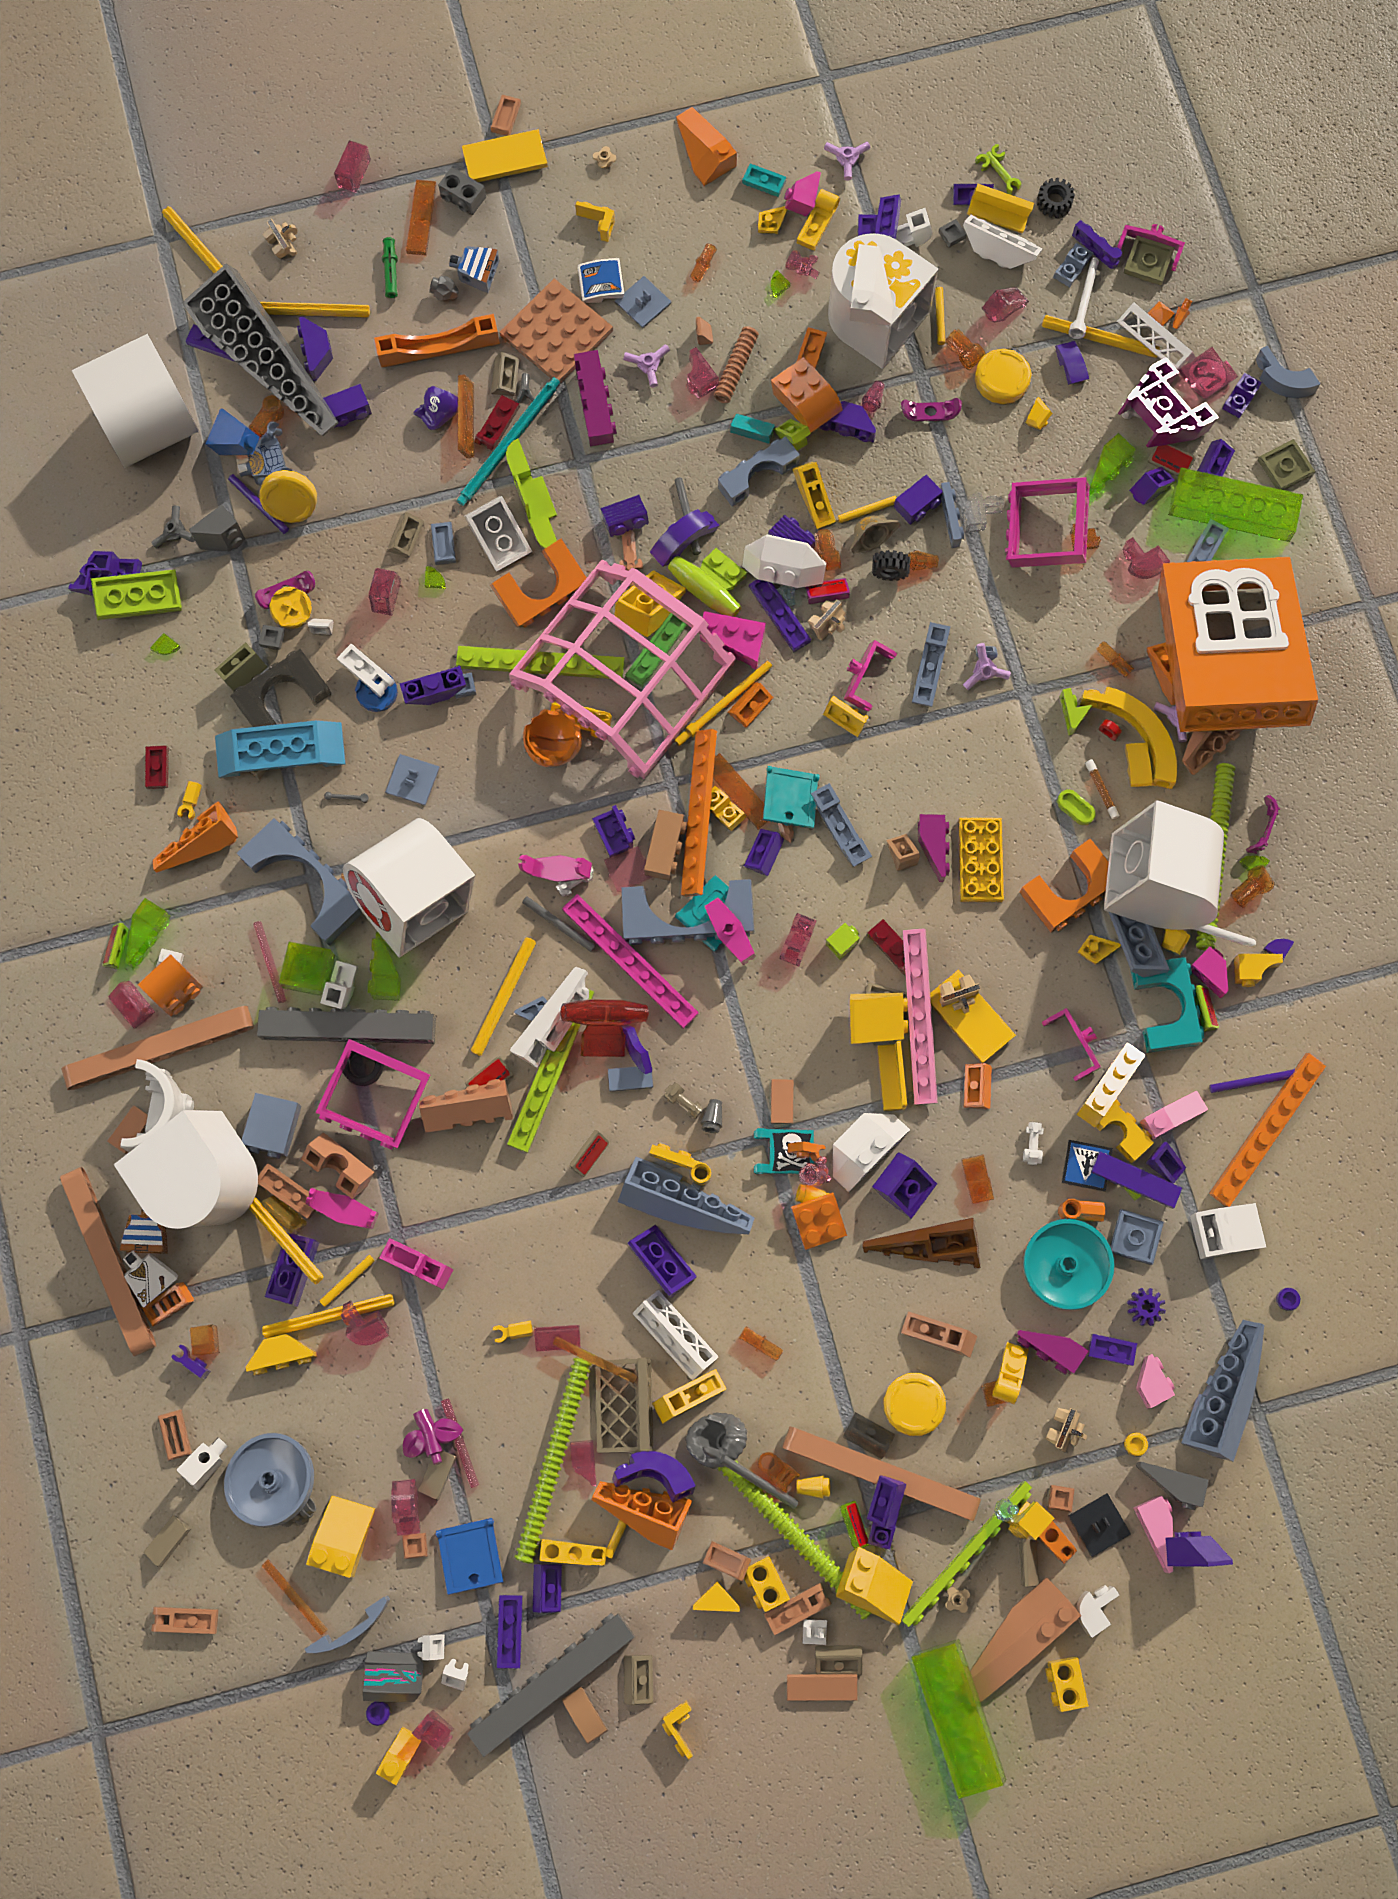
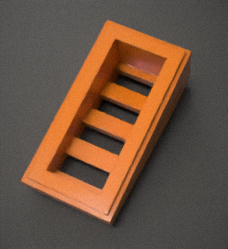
(180, 1296)

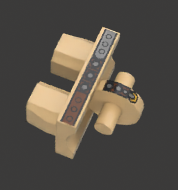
(283, 235)
(830, 621)
(968, 989)
(1062, 1439)

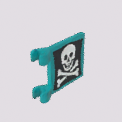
(780, 1160)

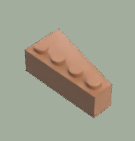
(466, 1106)

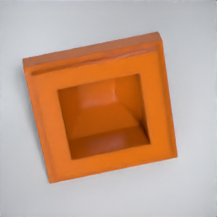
(1161, 313)

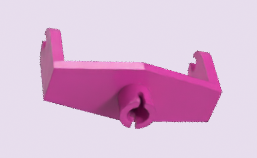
(1155, 235)
(859, 669)
(556, 868)
(730, 931)
(1084, 1038)
(342, 1208)

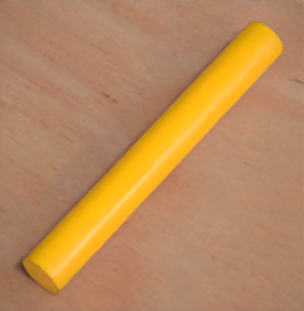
(940, 315)
(866, 509)
(347, 1280)
(615, 1539)

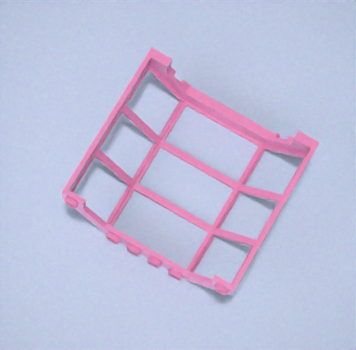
(611, 574)

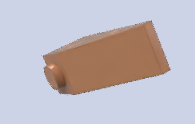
(939, 1334)

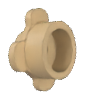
(604, 162)
(962, 1595)

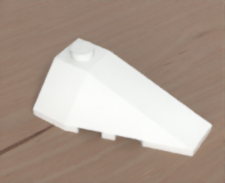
(871, 292)

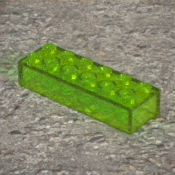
(1236, 504)
(959, 1719)

